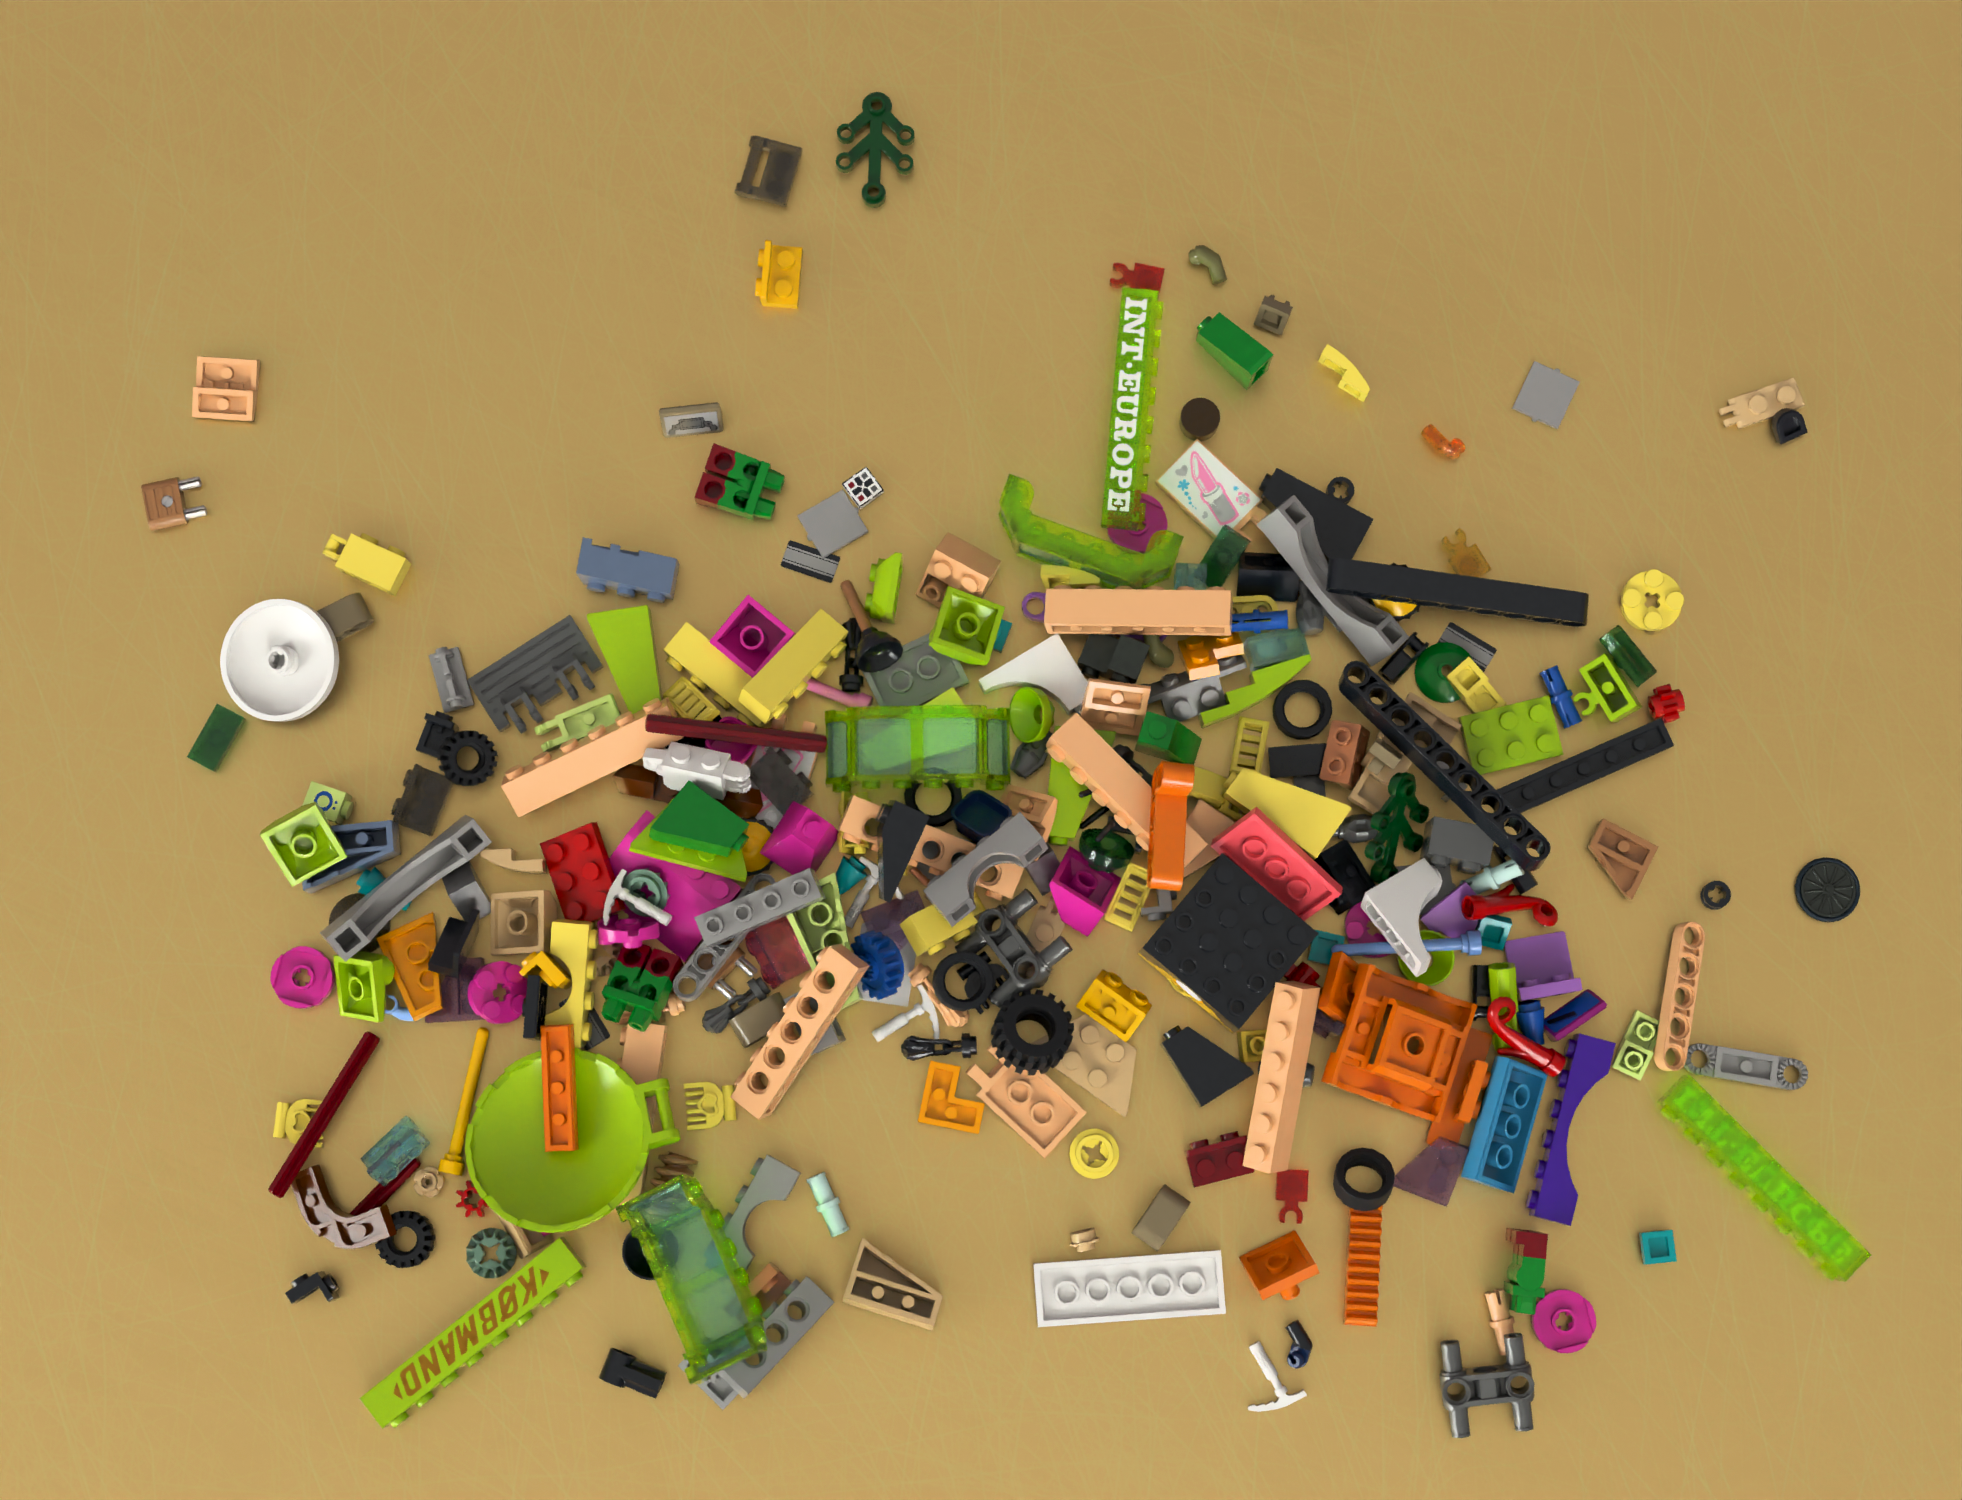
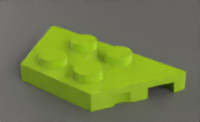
(729, 867)

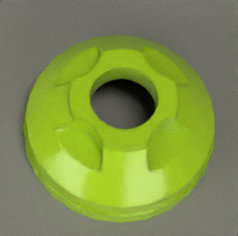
(1025, 714)
(1441, 963)

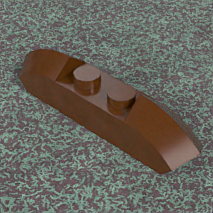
(645, 783)

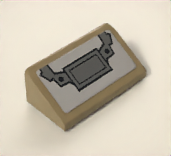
(691, 420)

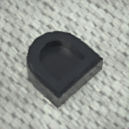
(1788, 425)

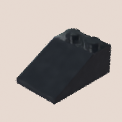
(896, 841)

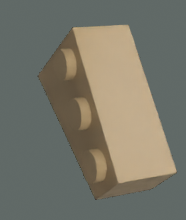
(890, 1290)

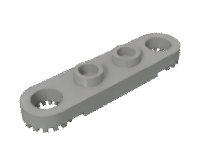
(1746, 1066)

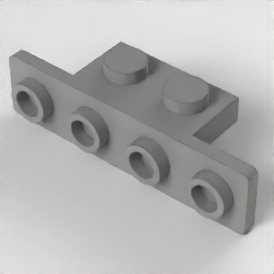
(1187, 697)

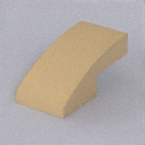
(507, 859)

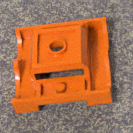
(1399, 1079)

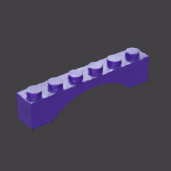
(1555, 1192)

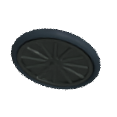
(1827, 889)

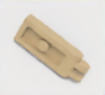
(1762, 404)
(1044, 929)

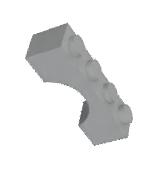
(1012, 843)
(771, 1182)

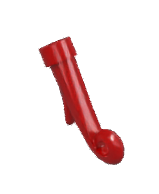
(1478, 906)
(1546, 1059)

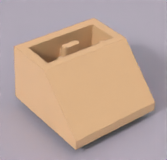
(957, 566)

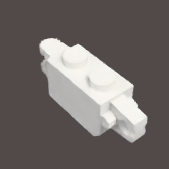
(704, 767)

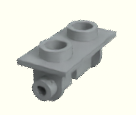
(451, 679)

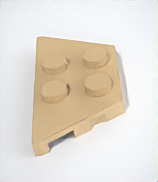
(1099, 1063)

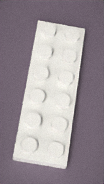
(1129, 1288)

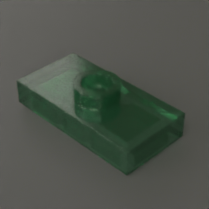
(1224, 555)
(1628, 655)
(216, 737)

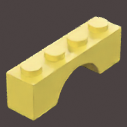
(574, 945)

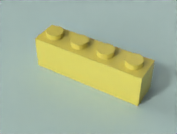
(793, 666)
(710, 669)

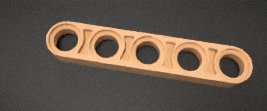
(1670, 1008)

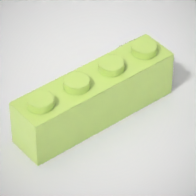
(823, 926)

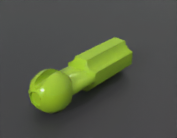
(1503, 984)

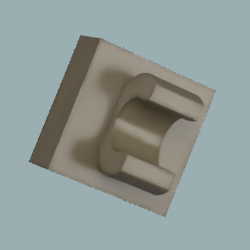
(1273, 315)
(1383, 755)

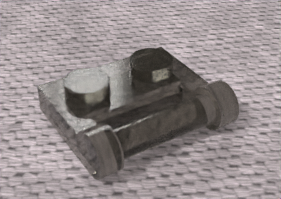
(778, 172)

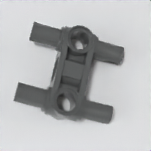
(1014, 947)
(1487, 1385)

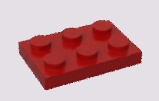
(581, 873)

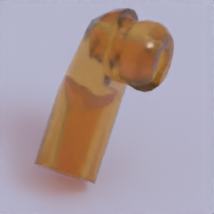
(1441, 444)

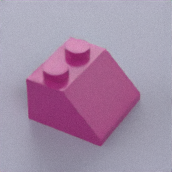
(751, 636)

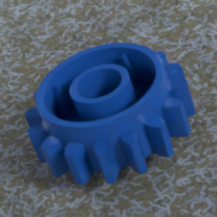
(885, 963)

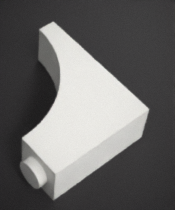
(1046, 668)
(1396, 909)

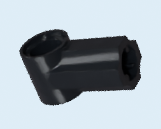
(624, 1370)

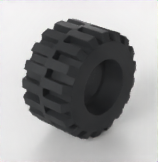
(1045, 1012)

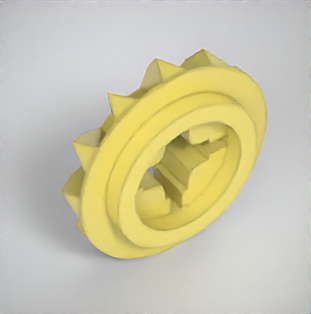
(1108, 1149)

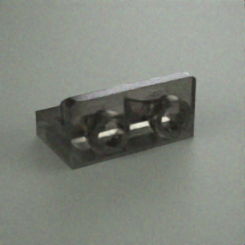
(779, 781)
(422, 800)

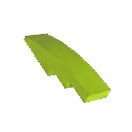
(1263, 684)

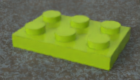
(1511, 735)

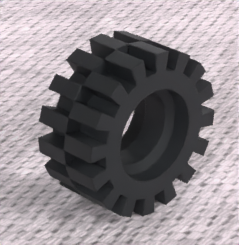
(449, 758)
(423, 1245)

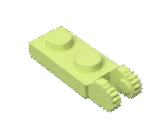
(579, 721)

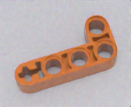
(1167, 827)

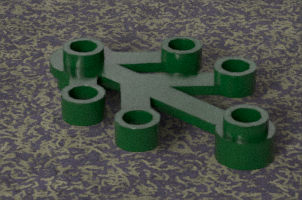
(875, 143)
(1402, 792)

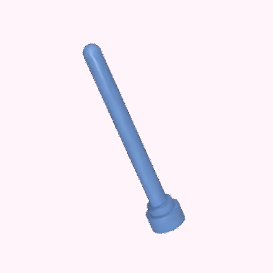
(1467, 943)

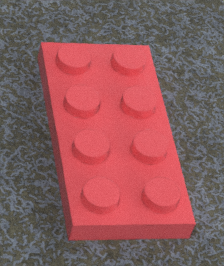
(1277, 864)

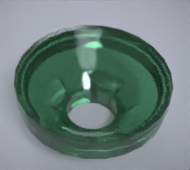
(1108, 854)

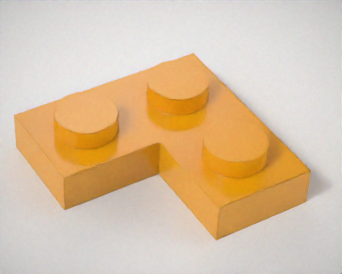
(1201, 653)
(941, 1106)

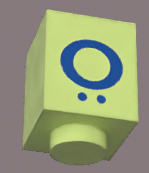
(334, 802)

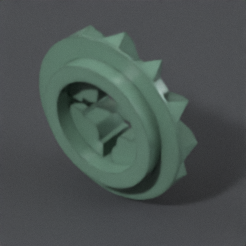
(637, 880)
(506, 1253)

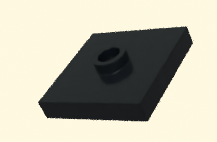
(534, 1007)

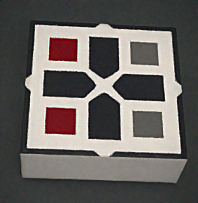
(863, 488)

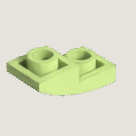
(1637, 1045)

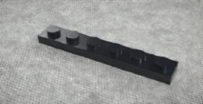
(1587, 766)

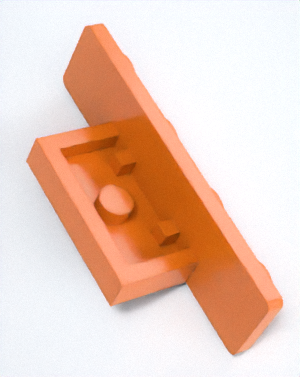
(1463, 1096)

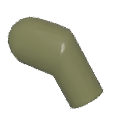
(1211, 259)
(1158, 652)

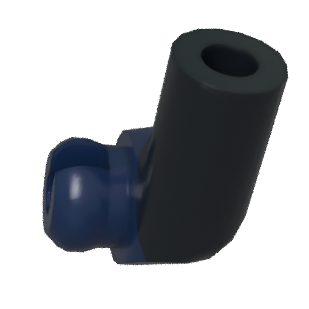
(1300, 1347)

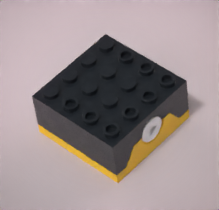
(1228, 943)

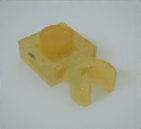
(1467, 560)

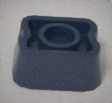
(979, 815)

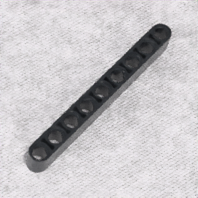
(1457, 592)
(1445, 779)

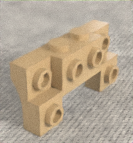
(1372, 789)

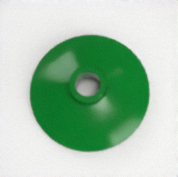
(1428, 671)

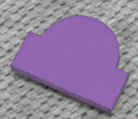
(1448, 915)

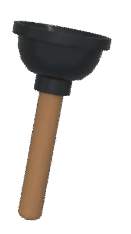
(876, 648)

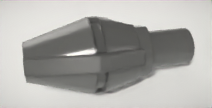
(1030, 757)

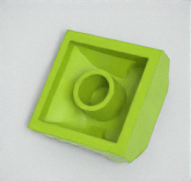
(886, 588)
(966, 627)
(303, 843)
(363, 984)

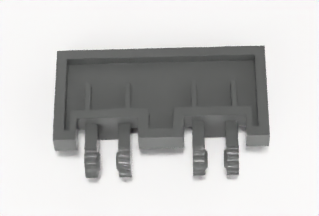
(534, 672)

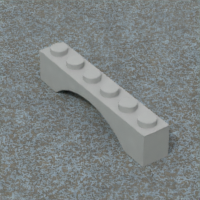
(1294, 536)
(371, 913)

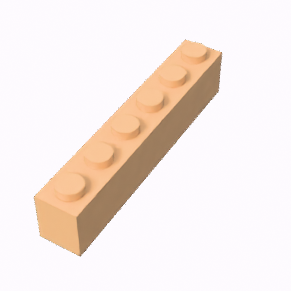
(1138, 611)
(586, 759)
(1111, 781)
(643, 1062)
(1281, 1076)

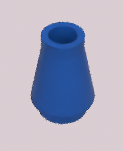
(1531, 1020)

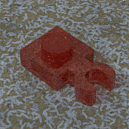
(1142, 277)
(1291, 1188)

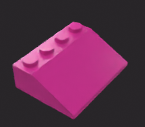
(690, 891)

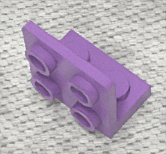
(1542, 966)

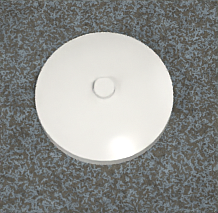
(279, 660)

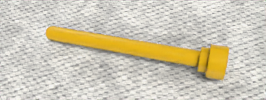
(452, 1161)

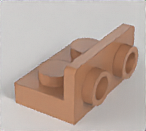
(1344, 753)
(769, 1286)

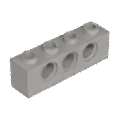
(760, 907)
(813, 1304)

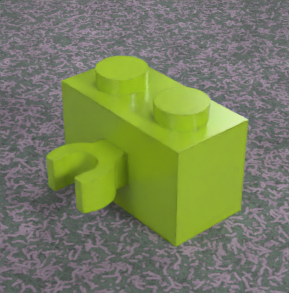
(1608, 689)

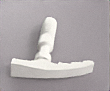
(863, 895)
(641, 904)
(903, 1018)
(1271, 1374)

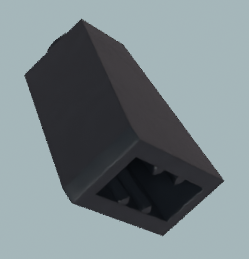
(1202, 1064)

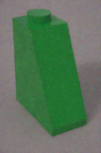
(1234, 349)
(1167, 739)
(700, 823)

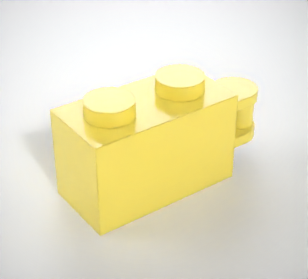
(369, 562)
(929, 930)

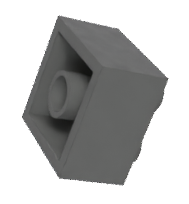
(1456, 845)

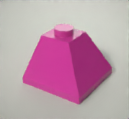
(800, 840)
(1081, 891)

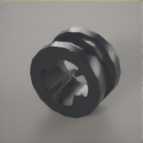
(1341, 481)
(1724, 889)

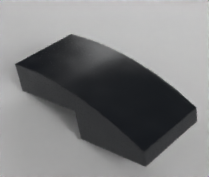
(1296, 760)

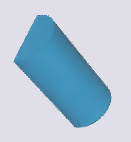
(1504, 1124)

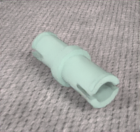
(1494, 876)
(828, 1204)

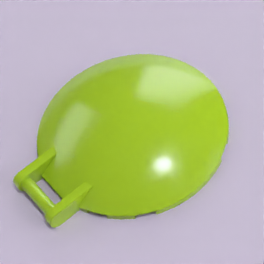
(563, 1187)

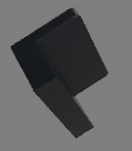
(1268, 576)
(454, 945)

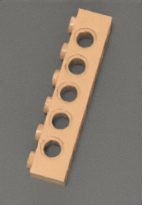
(860, 811)
(847, 971)

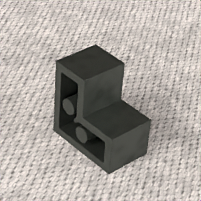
(1113, 658)

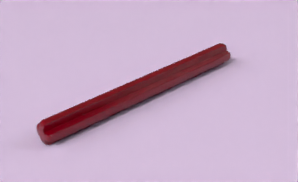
(735, 733)
(323, 1114)

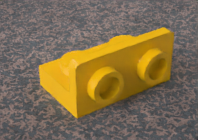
(780, 275)
(548, 969)
(1114, 1005)

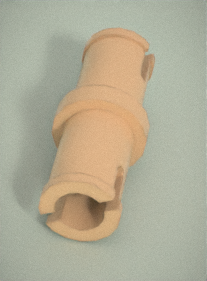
(1500, 1316)

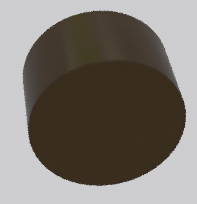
(1199, 419)

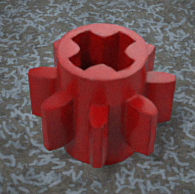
(1666, 703)
(1302, 974)
(465, 1196)

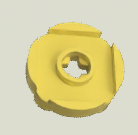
(1652, 583)

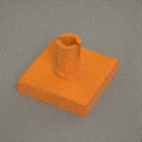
(1335, 994)
(1279, 1266)

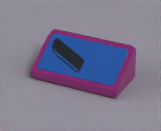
(1573, 1015)

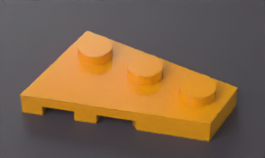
(410, 952)

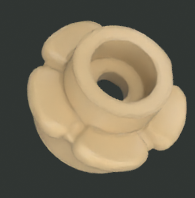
(421, 1176)
(1084, 1239)

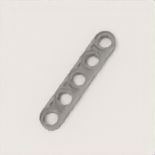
(720, 952)

